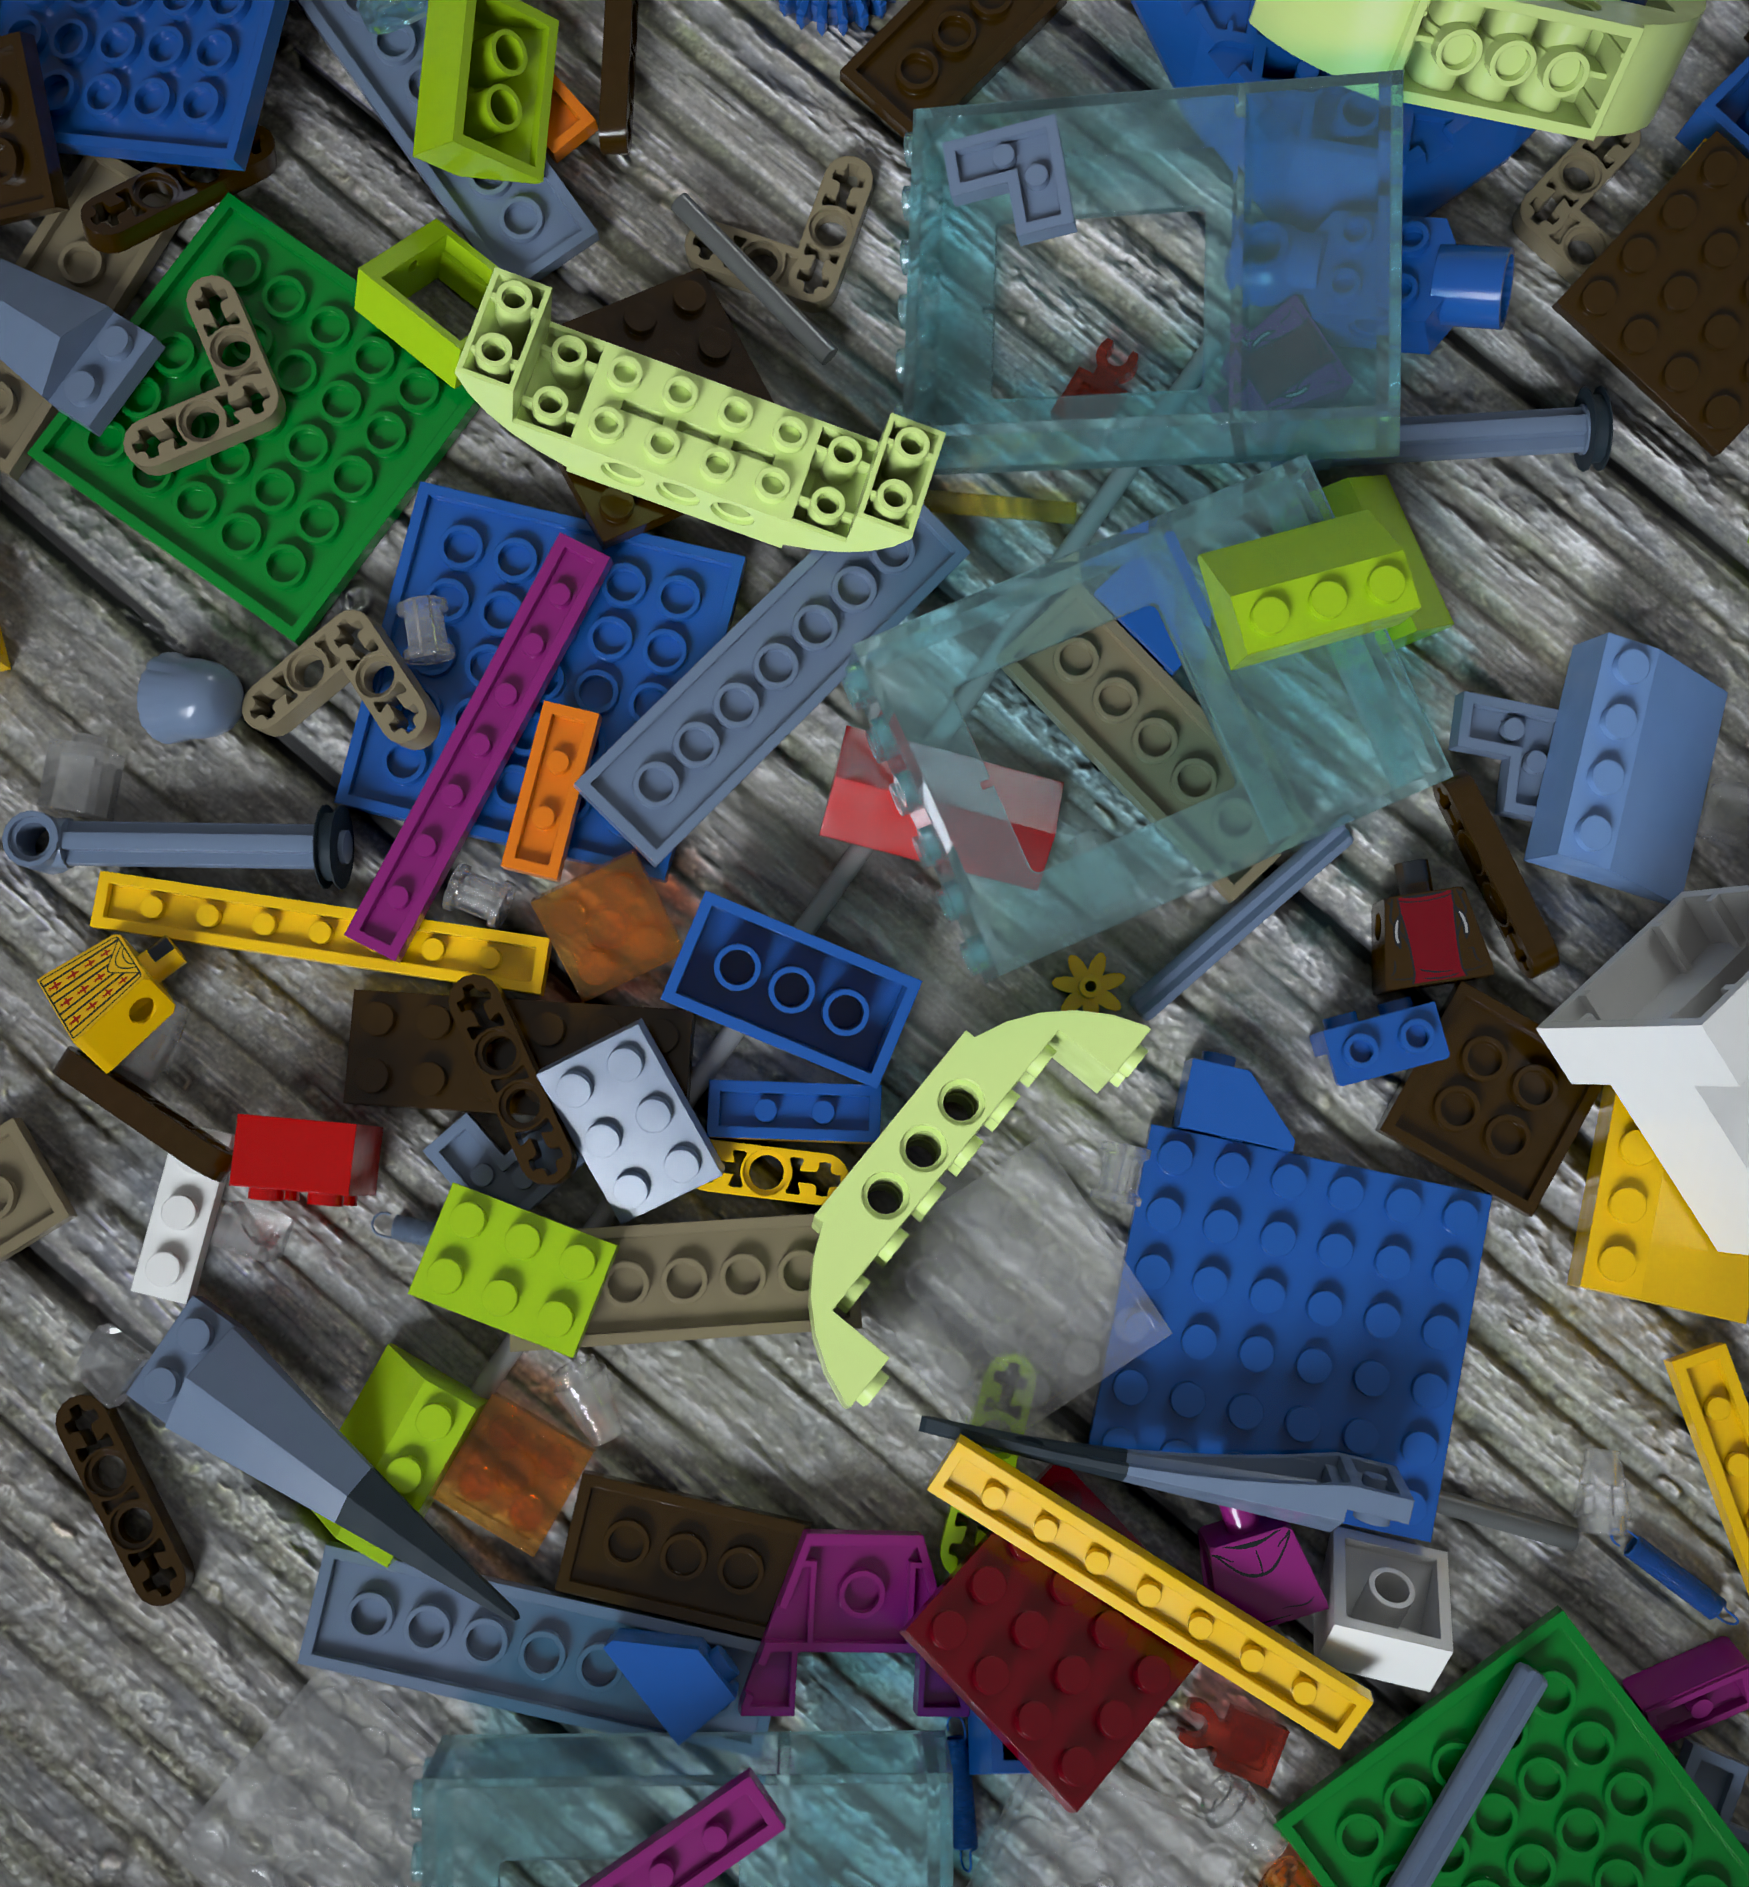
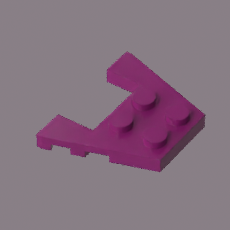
(847, 1597)

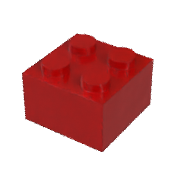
(301, 1155)

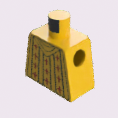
(113, 996)

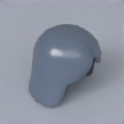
(187, 698)

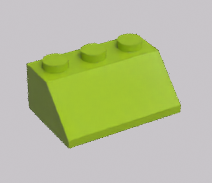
(486, 89)
(1378, 496)
(1307, 588)
(410, 1431)

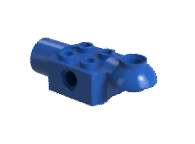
(1449, 284)

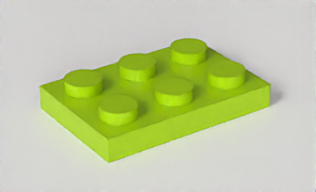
(513, 1270)

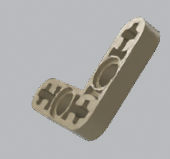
(1567, 221)
(793, 262)
(235, 388)
(342, 666)

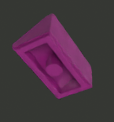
(1692, 1689)

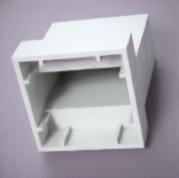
(1673, 1043)

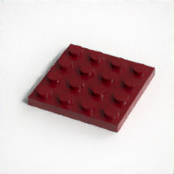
(1046, 1659)

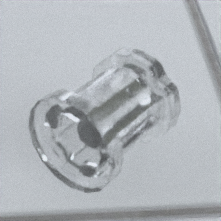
(425, 630)
(479, 896)
(1120, 1173)

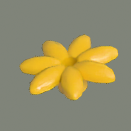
(1081, 975)

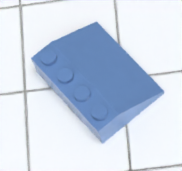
(1626, 769)

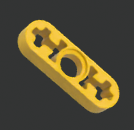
(807, 1191)

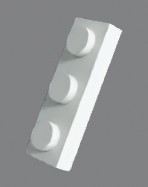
(179, 1230)

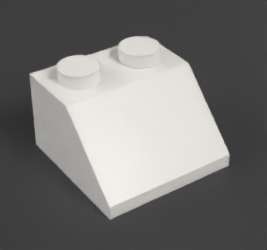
(1384, 1609)

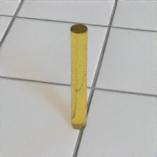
(1001, 506)

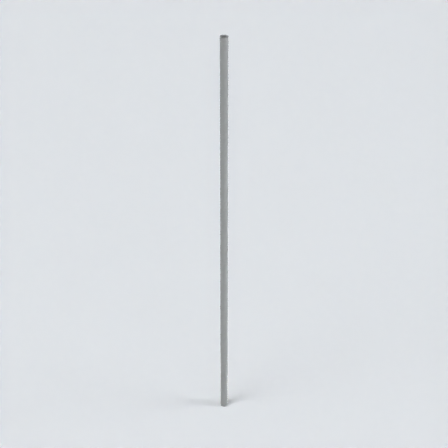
(855, 856)

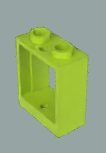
(407, 268)

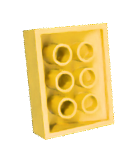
(1641, 1235)

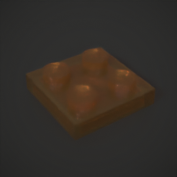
(608, 925)
(514, 1474)

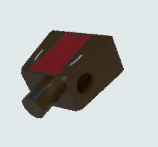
(1425, 935)

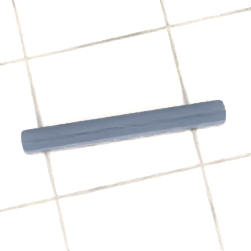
(1238, 923)
(1471, 1778)

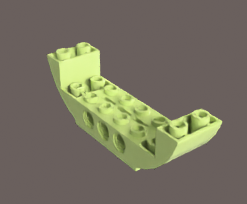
(1514, 62)
(688, 436)
(981, 1078)

